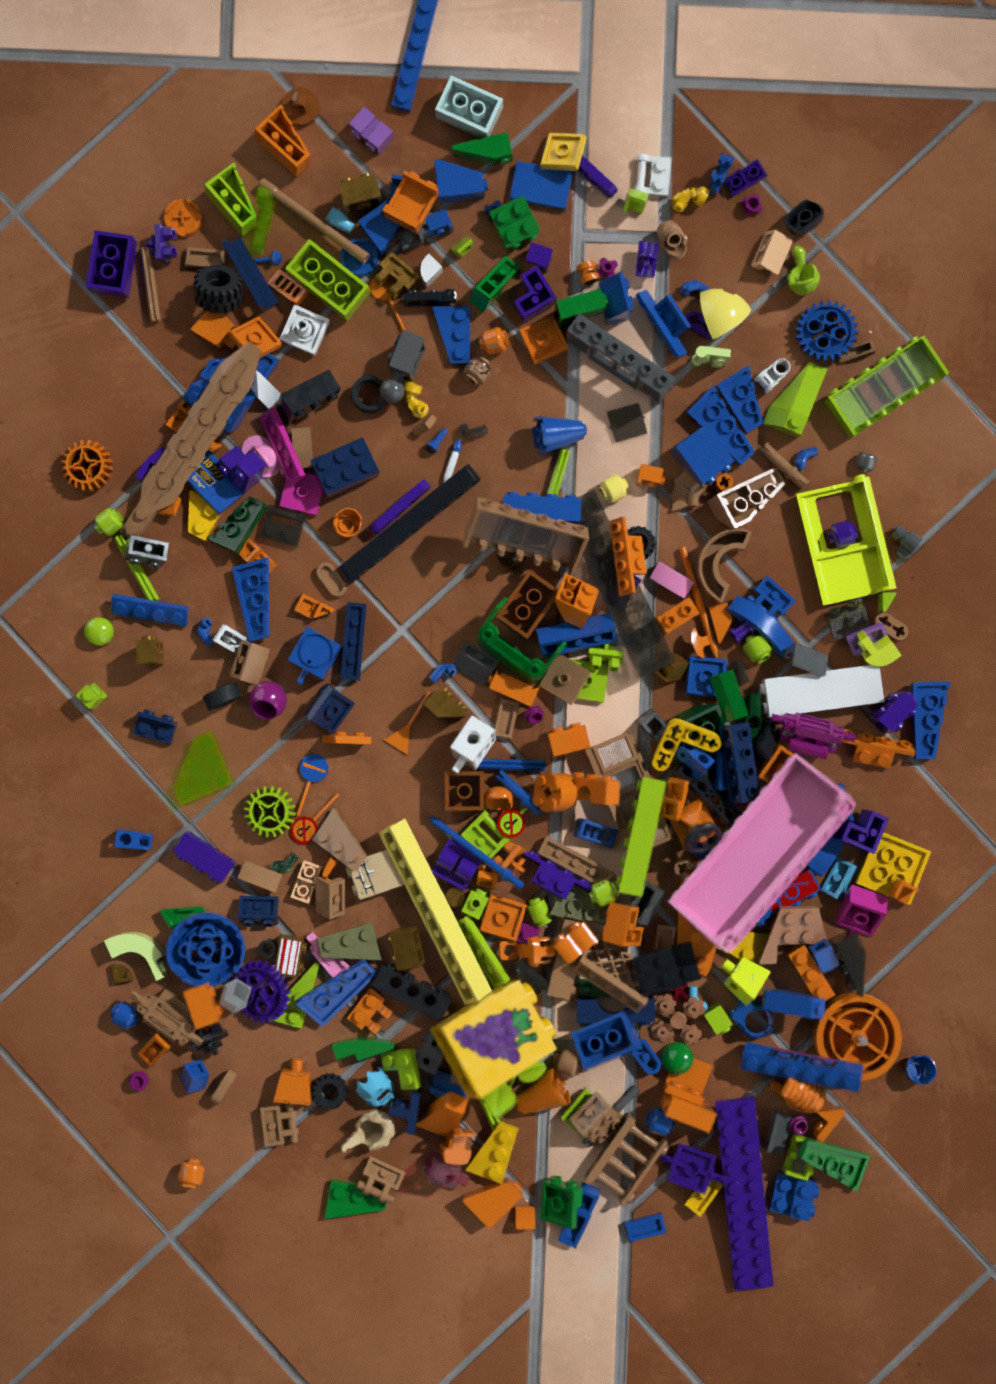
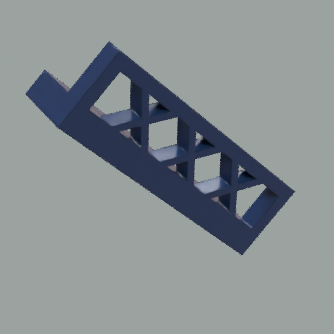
(251, 274)

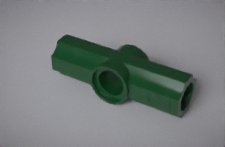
(753, 706)

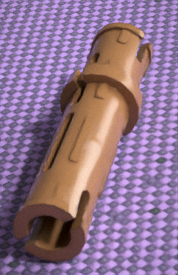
(784, 466)

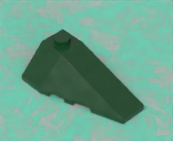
(709, 718)

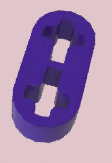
(696, 328)

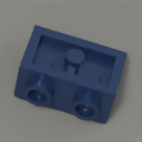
(155, 727)
(258, 910)

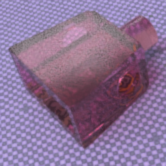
(443, 1173)

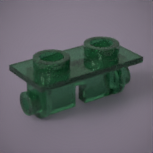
(589, 990)

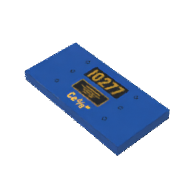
(212, 485)

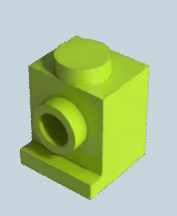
(92, 696)

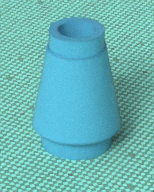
(339, 220)

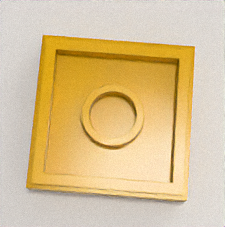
(563, 151)

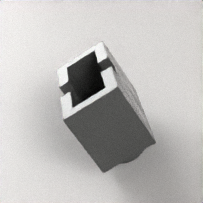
(649, 902)

